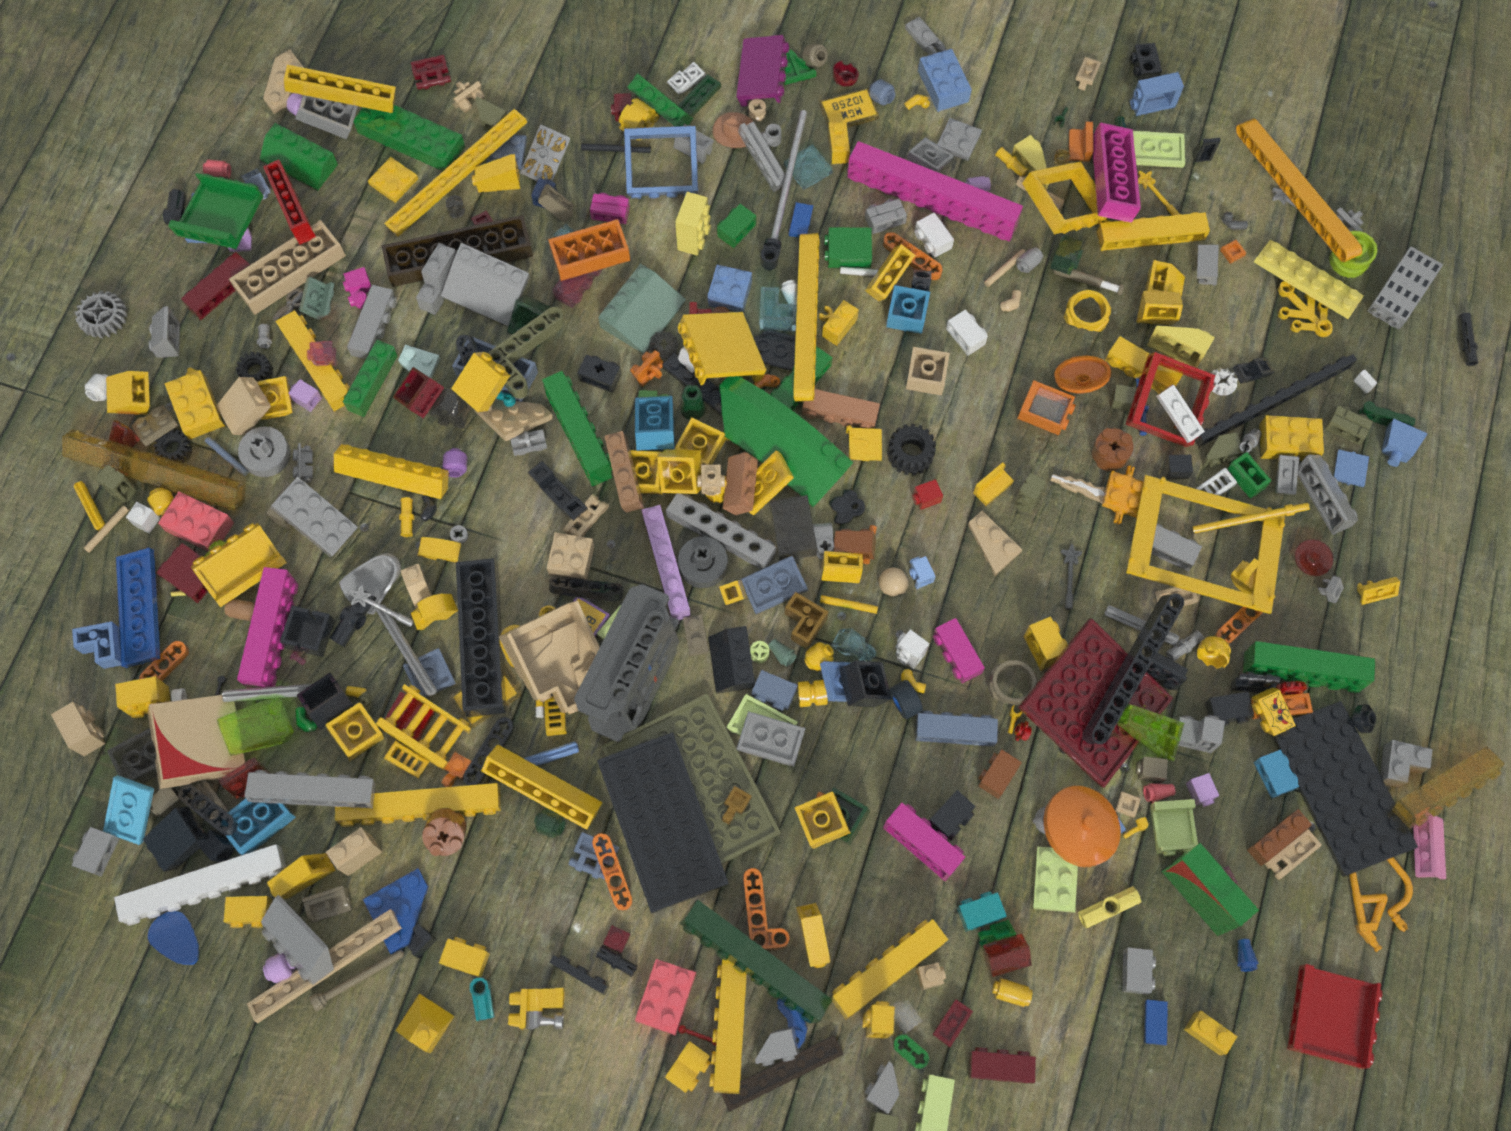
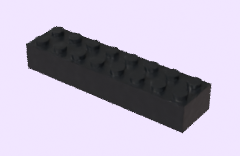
(479, 638)

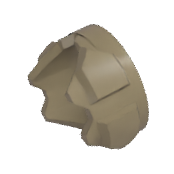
(993, 688)

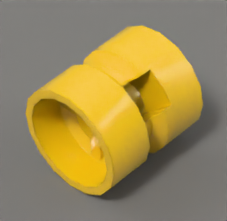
(812, 693)

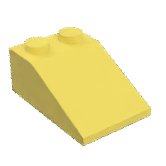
(1181, 344)

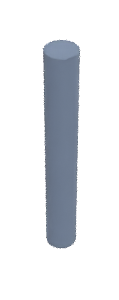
(224, 454)

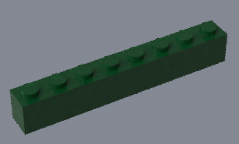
(756, 962)

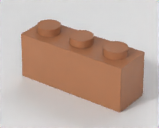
(740, 483)

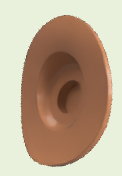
(726, 129)

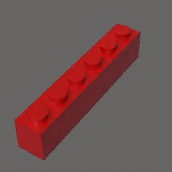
(289, 202)

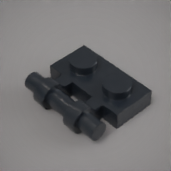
(1254, 682)

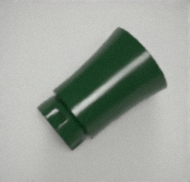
(692, 403)

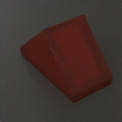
(122, 434)

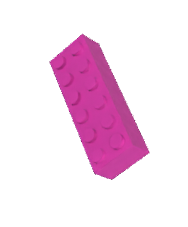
(1115, 172)
(268, 621)

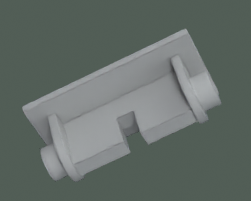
(303, 456)

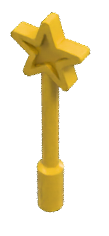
(1145, 179)

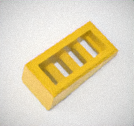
(557, 730)
(389, 757)

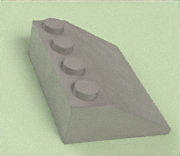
(484, 284)

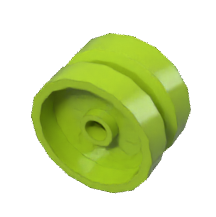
(1359, 264)

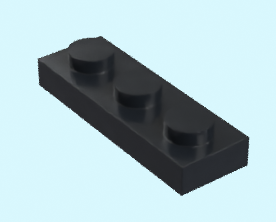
(579, 973)

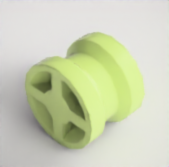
(759, 647)

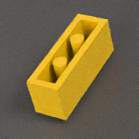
(889, 272)

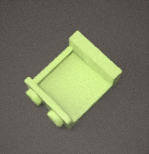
(1173, 826)

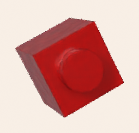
(927, 494)

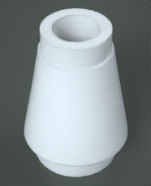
(789, 291)

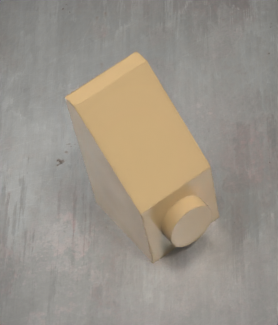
(416, 583)

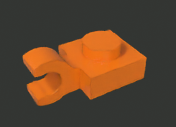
(456, 768)

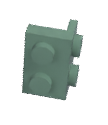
(316, 298)

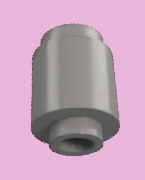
(1029, 260)

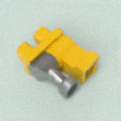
(532, 1005)

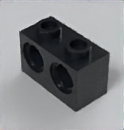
(1145, 61)

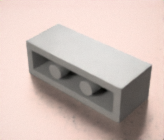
(1175, 548)

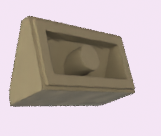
(556, 203)

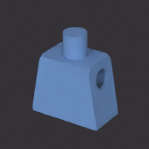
(1401, 442)

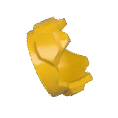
(1105, 310)

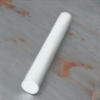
(858, 271)

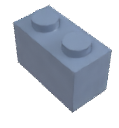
(774, 691)

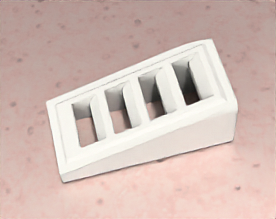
(1228, 478)

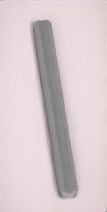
(407, 652)

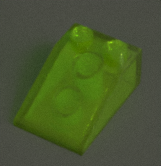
(256, 727)

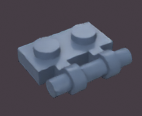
(585, 849)

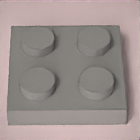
(959, 139)

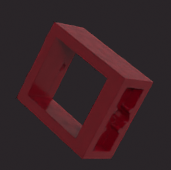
(418, 385)

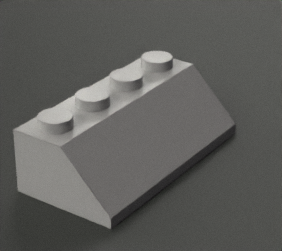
(1326, 494)
(296, 941)

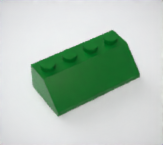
(299, 156)

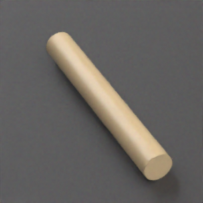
(1003, 269)
(106, 529)

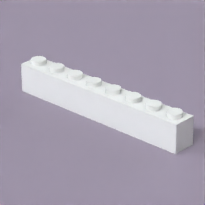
(200, 884)

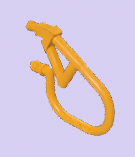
(1366, 929)

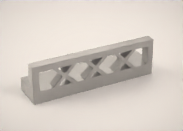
(762, 155)

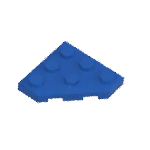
(406, 900)

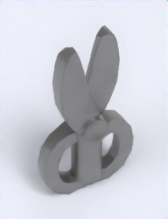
(291, 304)

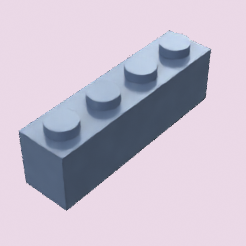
(956, 729)

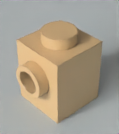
(930, 976)

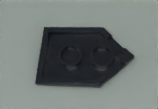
(776, 349)

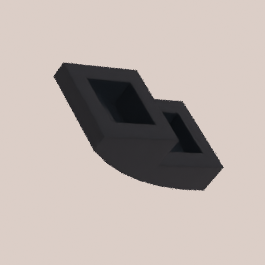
(1254, 370)

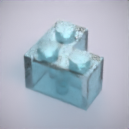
(776, 315)

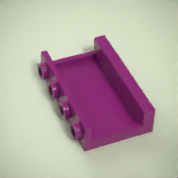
(762, 68)

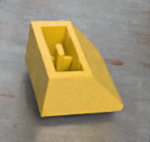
(1164, 278)
(1160, 308)
(128, 393)

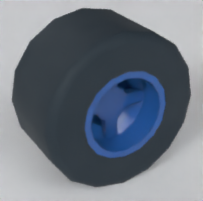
(906, 699)

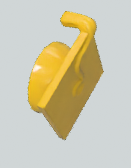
(864, 443)

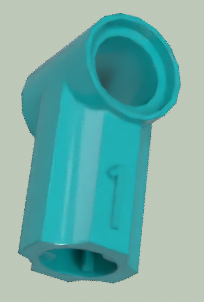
(482, 1002)

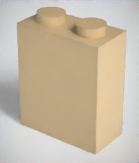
(243, 405)
(354, 851)

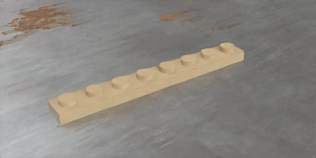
(340, 955)

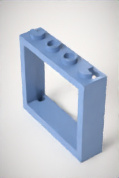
(660, 132)

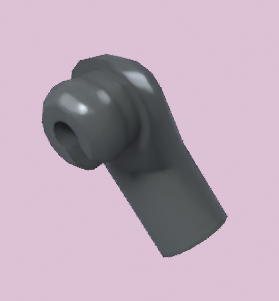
(1231, 223)

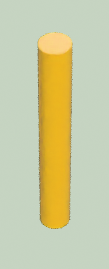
(848, 604)

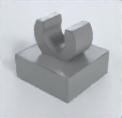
(1333, 589)

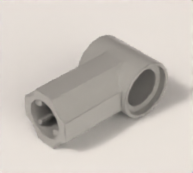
(772, 129)

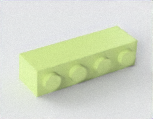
(936, 1104)

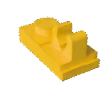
(1378, 591)

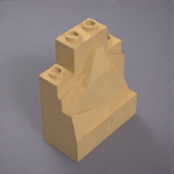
(553, 654)

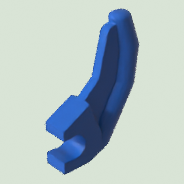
(794, 1019)

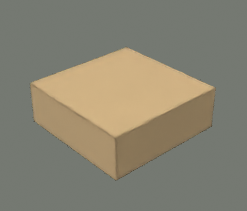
(1127, 804)

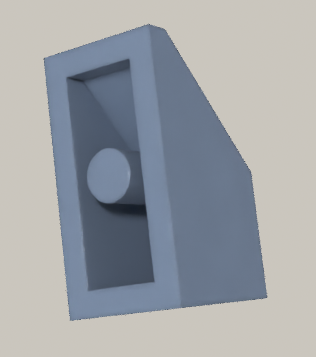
(256, 178)

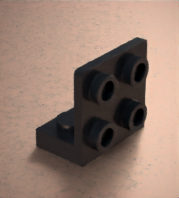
(1167, 672)

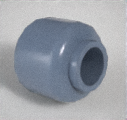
(882, 92)

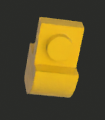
(1244, 576)
(433, 608)

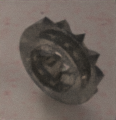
(671, 347)

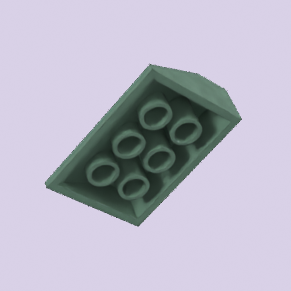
(641, 309)

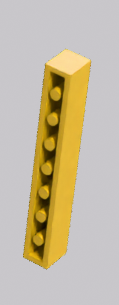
(422, 803)

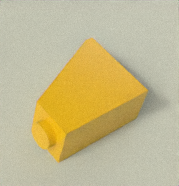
(497, 175)
(300, 875)
(813, 935)

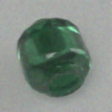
(549, 823)

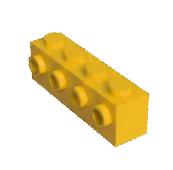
(879, 1020)

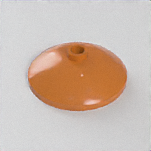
(1082, 374)

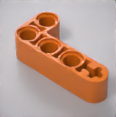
(759, 909)

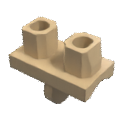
(462, 99)

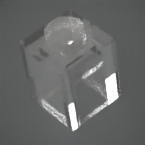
(905, 1016)

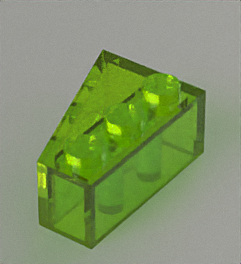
(1153, 730)

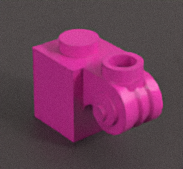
(358, 284)

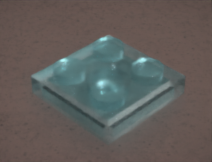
(810, 167)

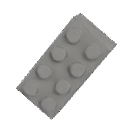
(314, 517)

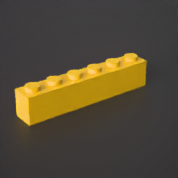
(339, 88)
(1153, 231)
(325, 376)
(391, 471)
(541, 786)
(730, 1029)

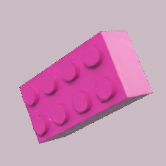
(923, 841)

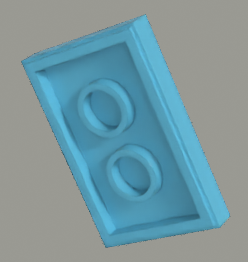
(128, 810)

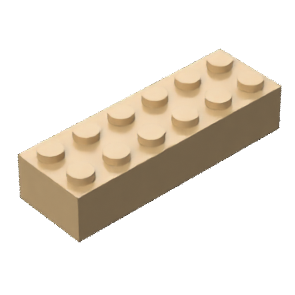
(286, 268)

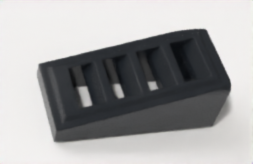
(1205, 149)

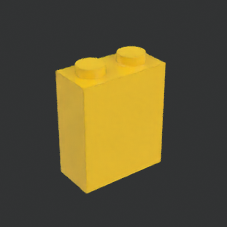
(480, 381)

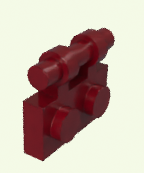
(430, 67)

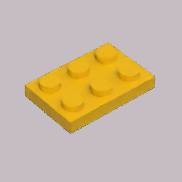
(770, 479)

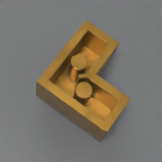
(809, 619)

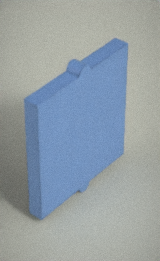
(1351, 468)

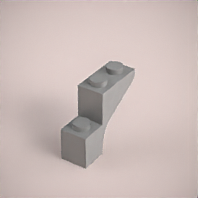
(435, 275)

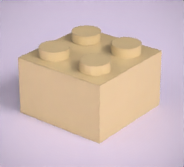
(927, 371)
(570, 556)
(78, 728)

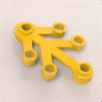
(1305, 312)

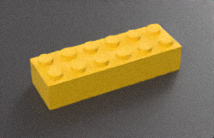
(889, 969)

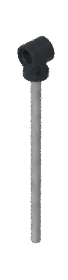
(772, 245)

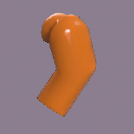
(768, 381)

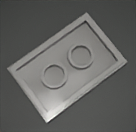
(770, 739)

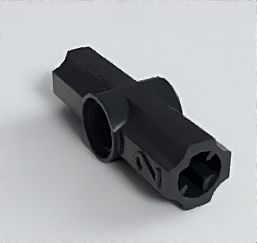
(351, 619)

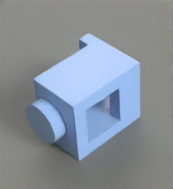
(921, 571)

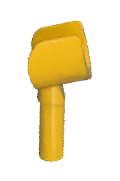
(1014, 716)
(1142, 824)

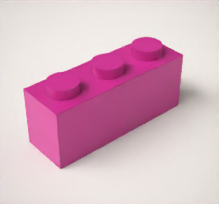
(958, 651)

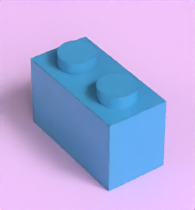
(1276, 774)

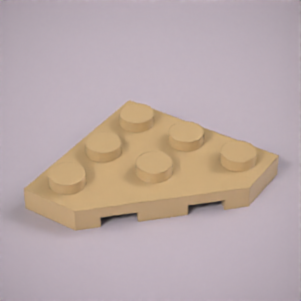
(275, 94)
(514, 420)

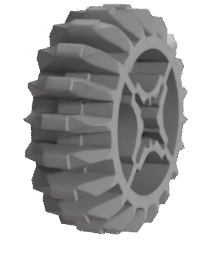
(96, 309)

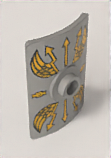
(545, 154)

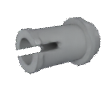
(264, 336)

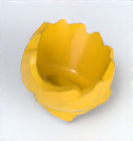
(1214, 651)

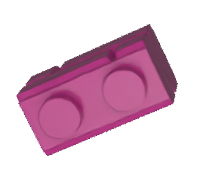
(609, 208)

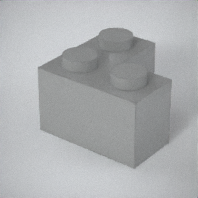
(1203, 734)
(1401, 758)

